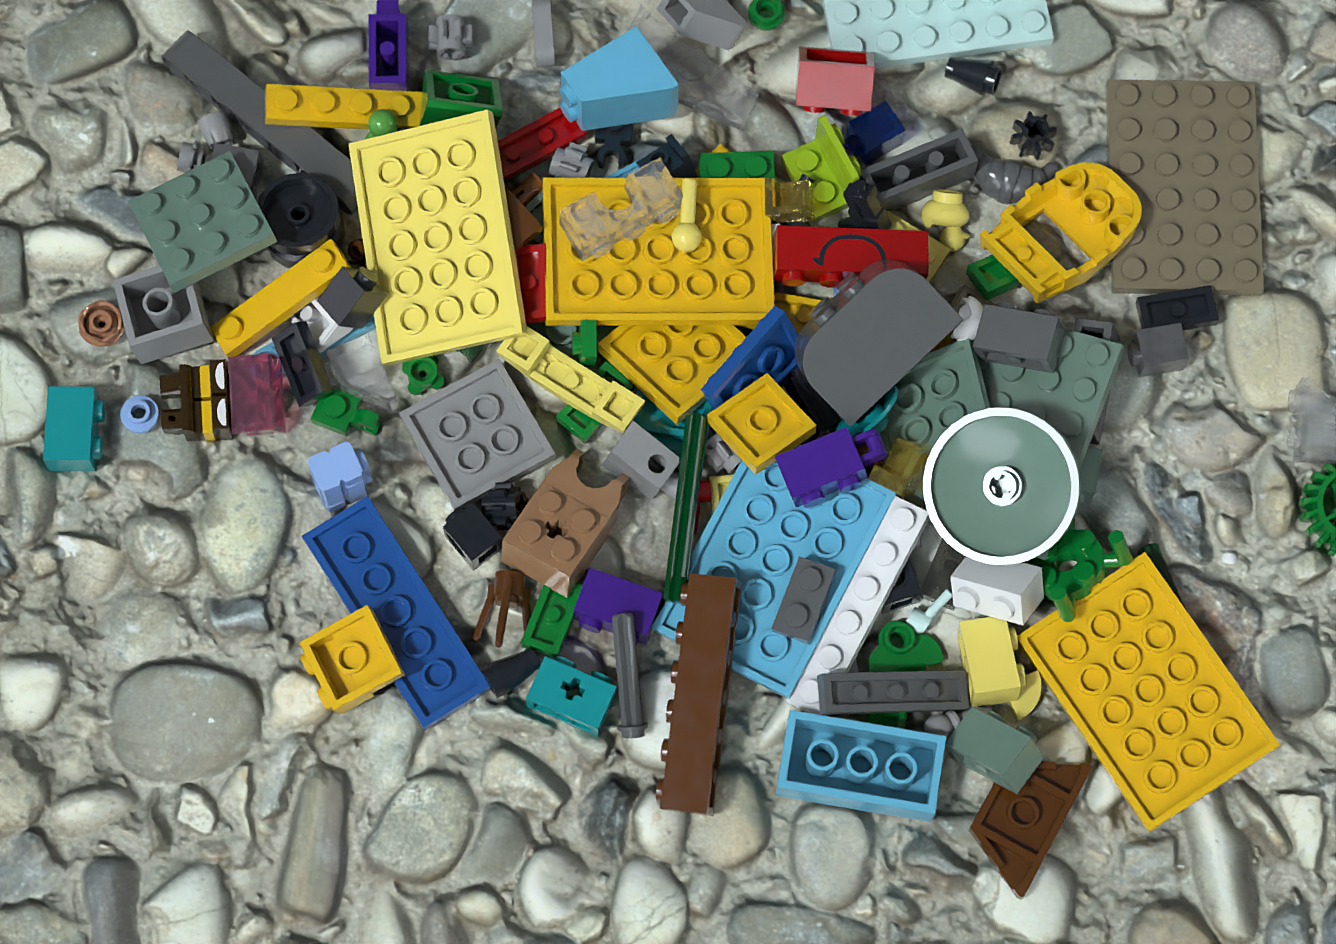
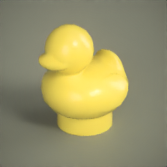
(947, 211)

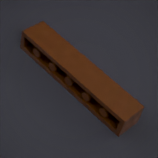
(700, 694)

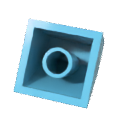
(619, 85)

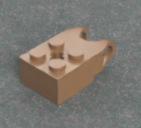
(563, 526)

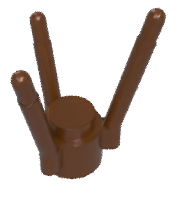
(507, 593)

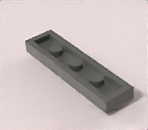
(892, 692)

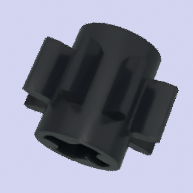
(1041, 141)
(503, 505)

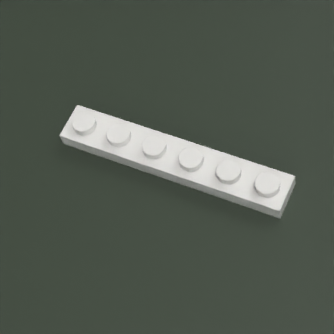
(862, 599)

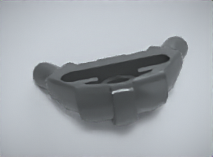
(1008, 179)

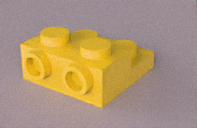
(350, 660)

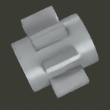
(450, 37)
(571, 162)
(722, 455)

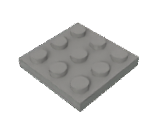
(477, 434)

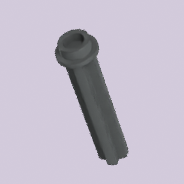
(628, 676)

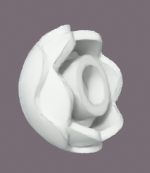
(971, 312)

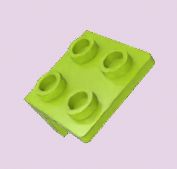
(826, 164)

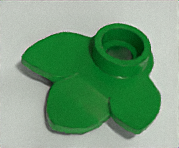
(913, 655)

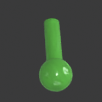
(382, 123)

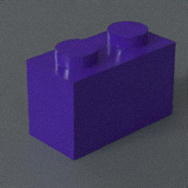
(607, 595)

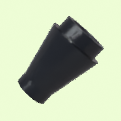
(975, 74)
(510, 672)

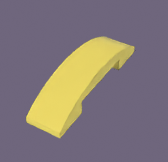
(571, 381)

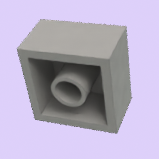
(159, 319)

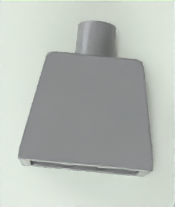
(635, 453)

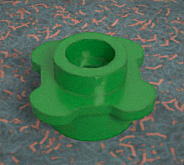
(417, 383)

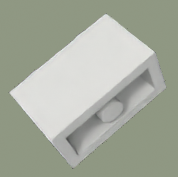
(998, 590)

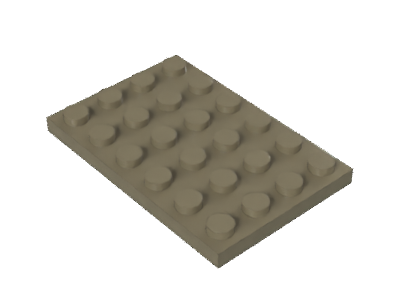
(1196, 173)

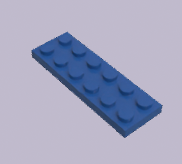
(373, 570)

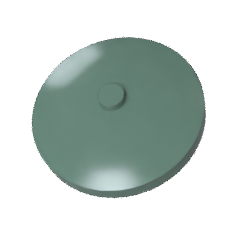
(1002, 485)

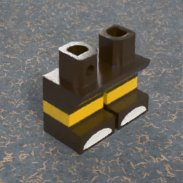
(204, 402)

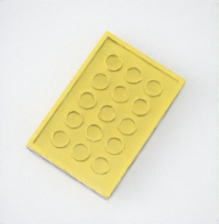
(438, 237)

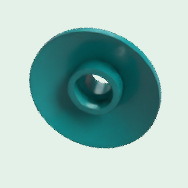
(875, 416)

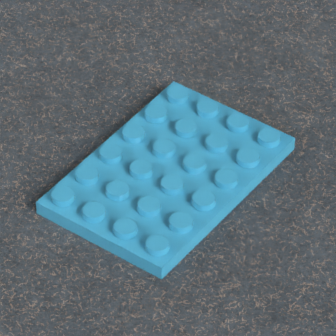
(758, 540)

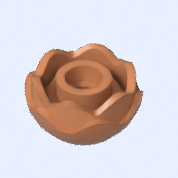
(93, 315)

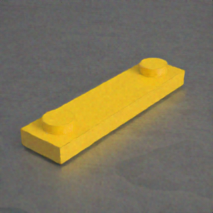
(279, 299)

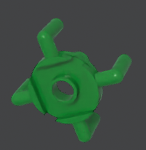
(1092, 563)

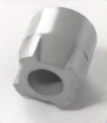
(216, 129)

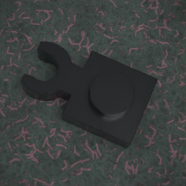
(613, 139)

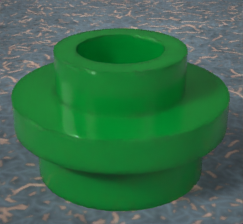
(774, 6)

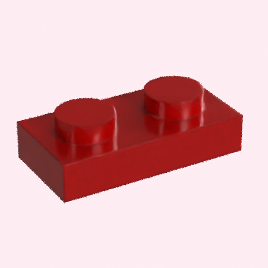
(531, 273)

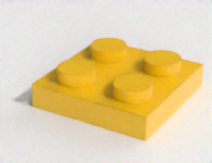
(761, 423)

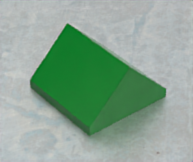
(456, 95)

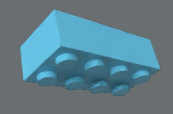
(860, 766)

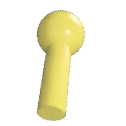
(687, 235)

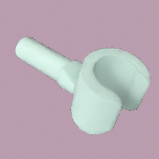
(919, 620)

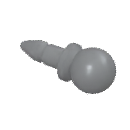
(947, 723)

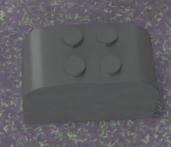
(871, 335)

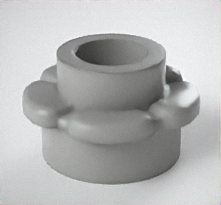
(190, 156)

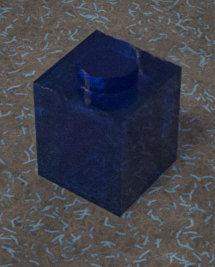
(874, 133)

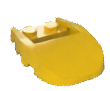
(1087, 205)

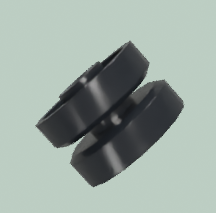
(301, 216)

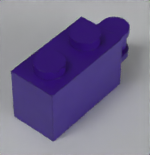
(388, 47)
(829, 465)

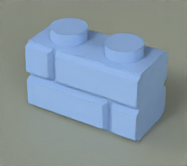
(340, 475)

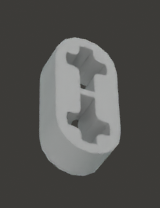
(543, 33)

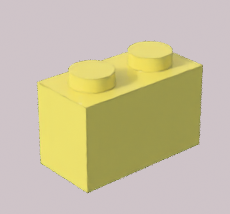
(989, 661)

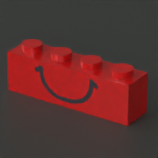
(833, 253)

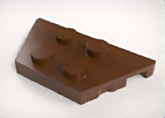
(1021, 826)

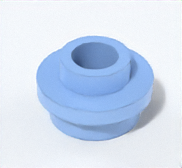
(143, 424)

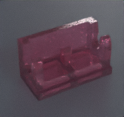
(256, 394)

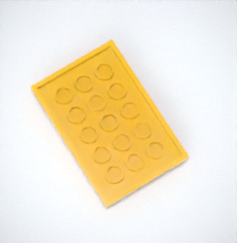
(648, 277)
(1148, 693)

